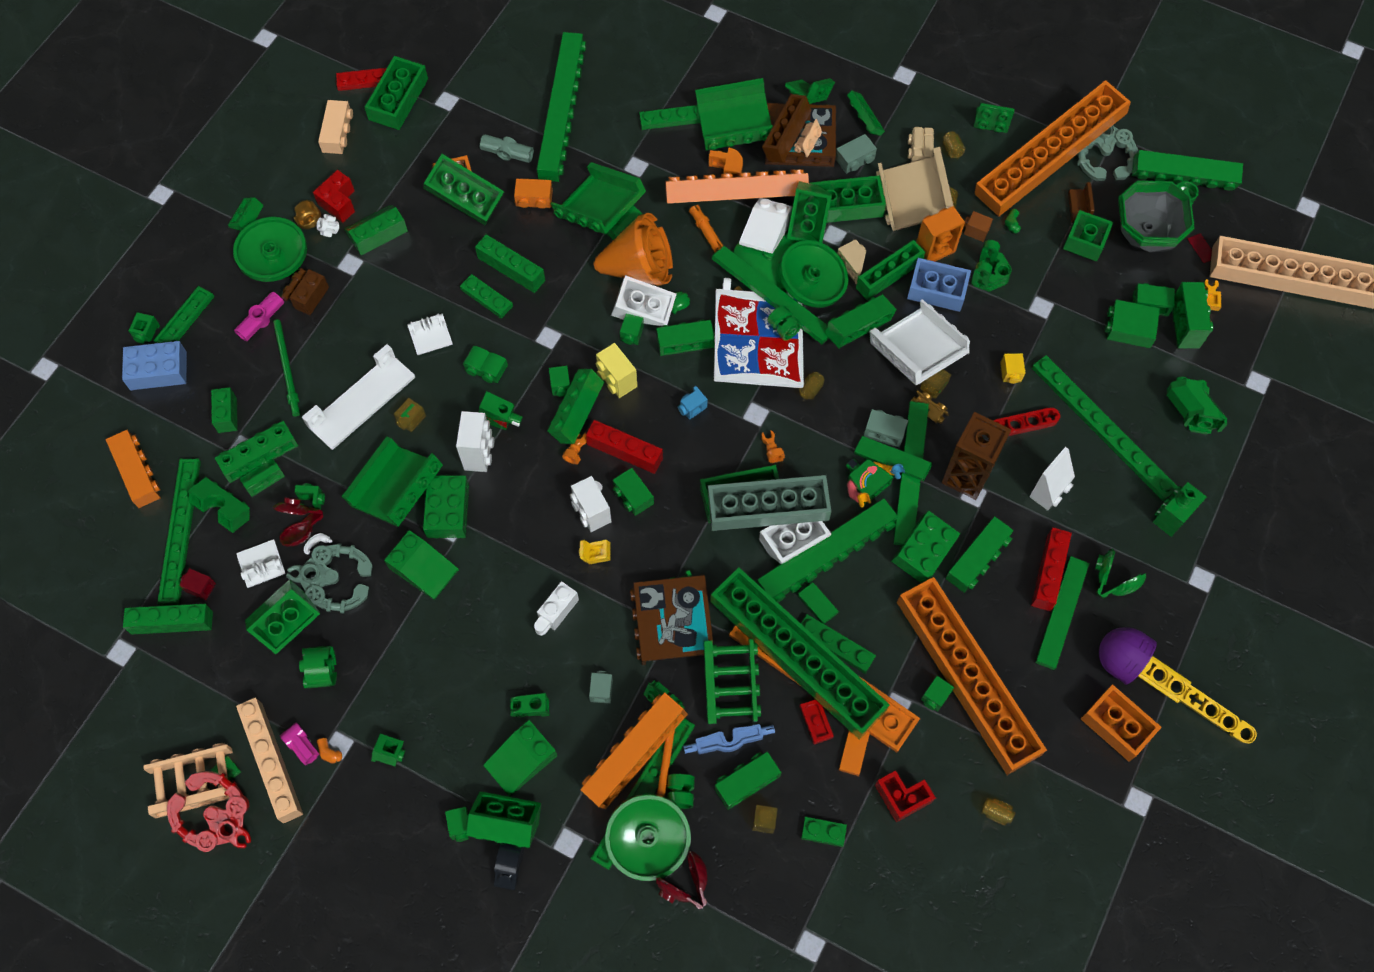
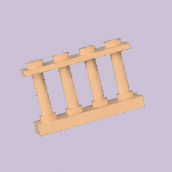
(204, 795)

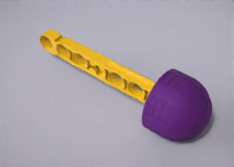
(1129, 655)

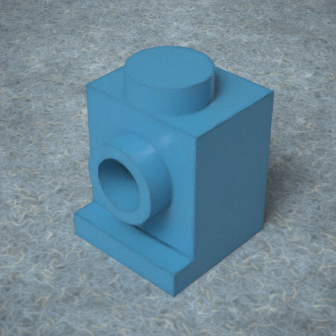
(692, 403)

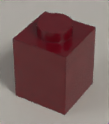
(197, 584)

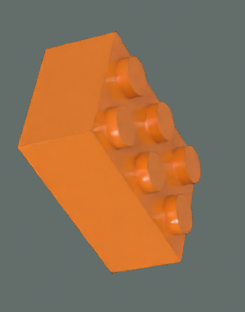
(940, 233)
(1121, 723)

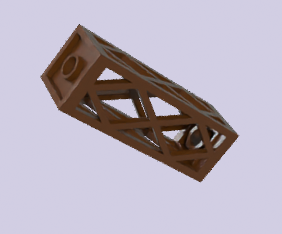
(975, 455)

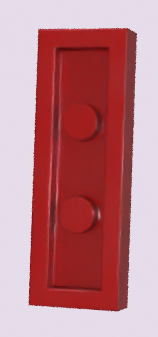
(359, 79)

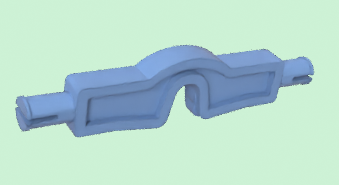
(718, 742)

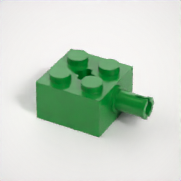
(1178, 508)

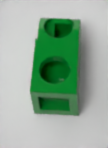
(530, 705)

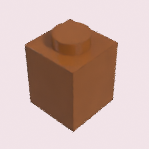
(977, 226)

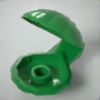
(1104, 565)

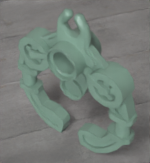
(1122, 139)
(326, 576)

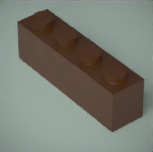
(787, 128)

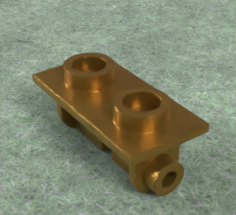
(936, 410)

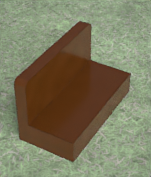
(1081, 200)

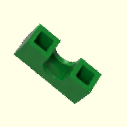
(209, 494)

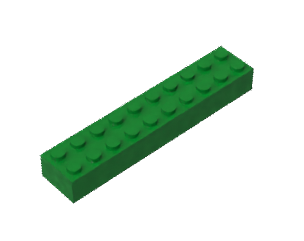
(799, 653)

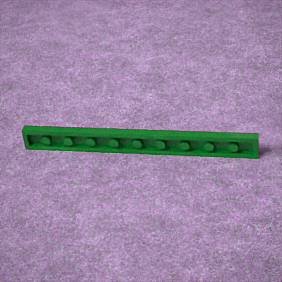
(1105, 428)

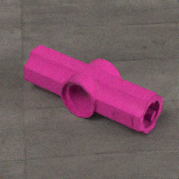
(252, 322)

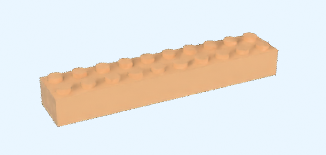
(1293, 271)

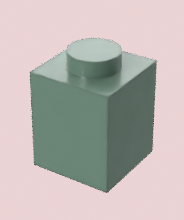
(601, 687)

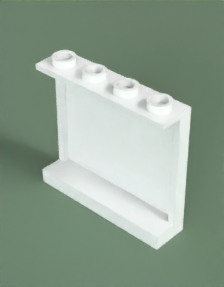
(921, 343)

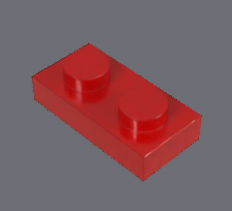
(816, 721)

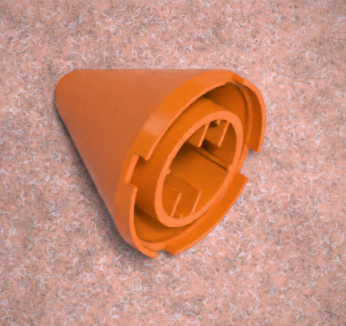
(638, 252)

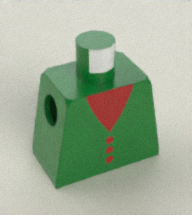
(499, 411)

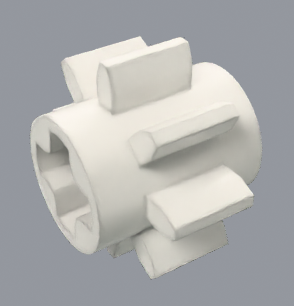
(327, 225)

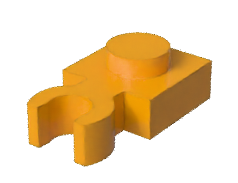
(1214, 296)

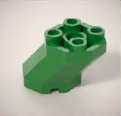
(1196, 405)

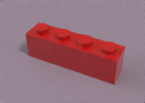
(624, 446)
(1051, 569)

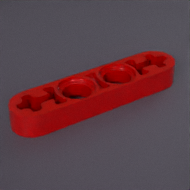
(1025, 426)

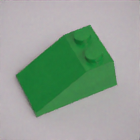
(421, 565)
(520, 758)

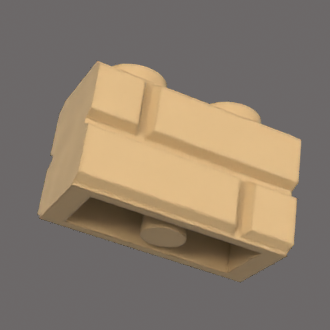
(921, 144)

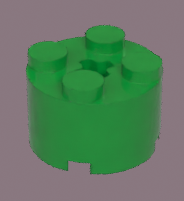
(318, 666)

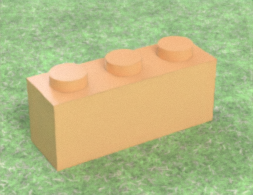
(335, 127)

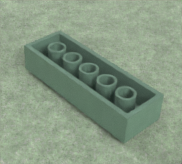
(769, 503)

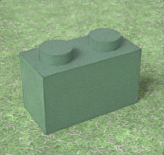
(855, 153)
(885, 428)

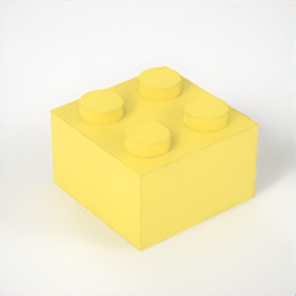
(616, 370)

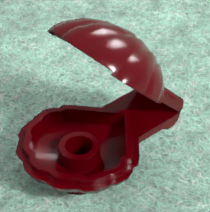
(300, 531)
(699, 876)

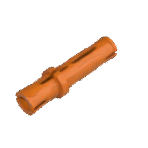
(703, 223)

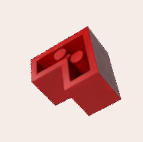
(334, 195)
(903, 801)

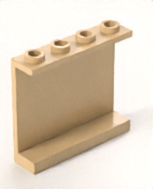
(915, 191)

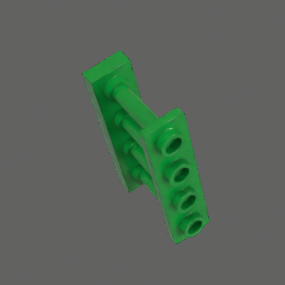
(712, 671)

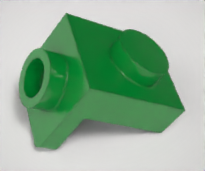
(310, 492)

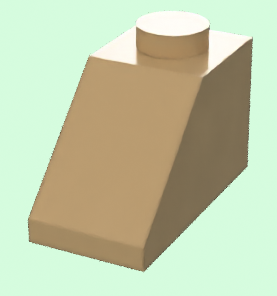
(853, 258)

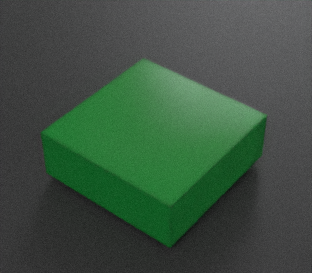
(232, 769)

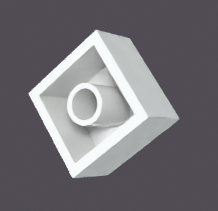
(590, 504)

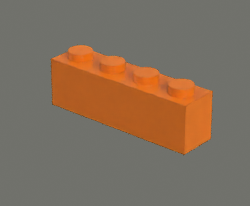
(133, 468)

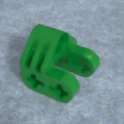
(989, 260)

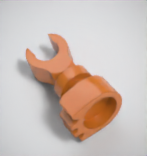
(774, 453)
(571, 454)

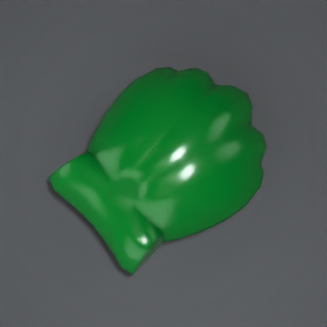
(681, 302)

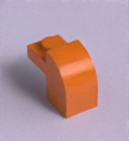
(731, 161)

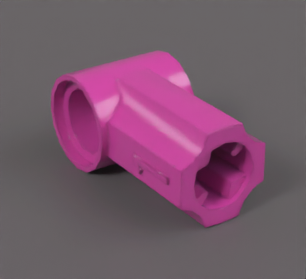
(297, 741)

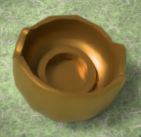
(307, 214)

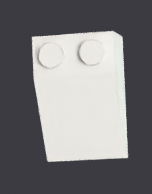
(766, 225)
(643, 301)
(1054, 481)

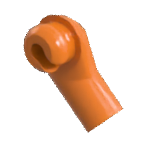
(328, 754)

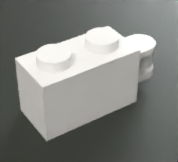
(555, 608)

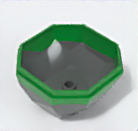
(1161, 209)

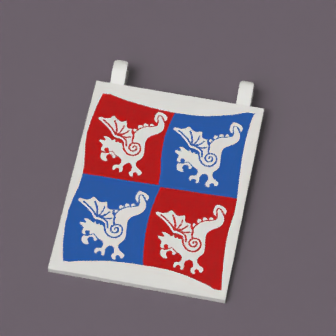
(747, 345)

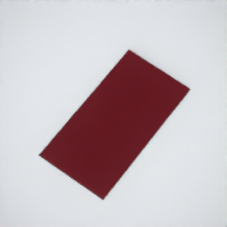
(1201, 247)

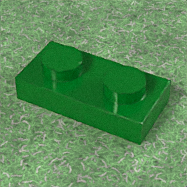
(824, 831)

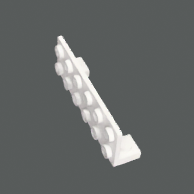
(360, 400)

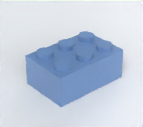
(939, 284)
(154, 365)

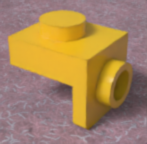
(595, 551)

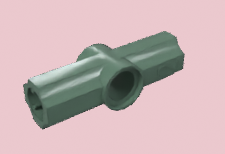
(506, 148)

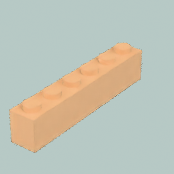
(269, 760)

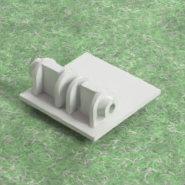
(429, 334)
(260, 563)

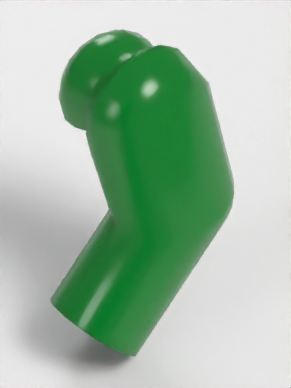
(1011, 222)

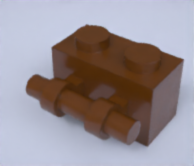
(305, 290)

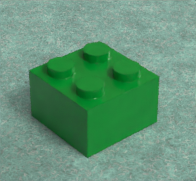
(1088, 235)

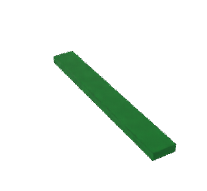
(770, 292)
(909, 485)
(178, 533)
(649, 781)

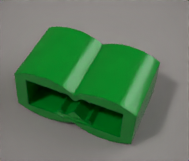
(485, 364)

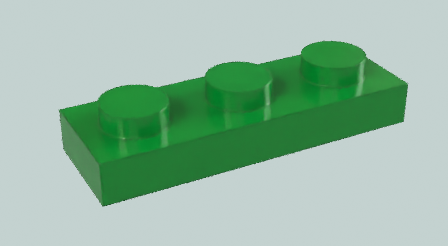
(865, 113)
(486, 296)

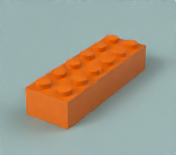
(633, 751)

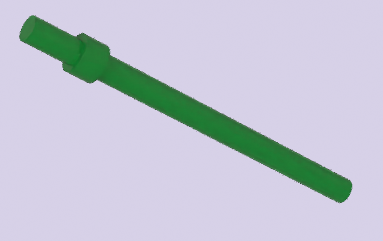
(292, 396)

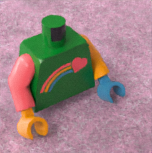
(870, 479)

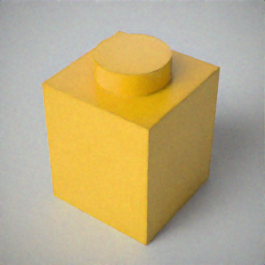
(1013, 368)

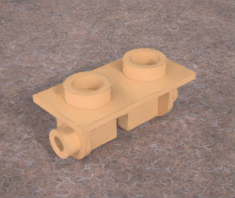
(809, 137)

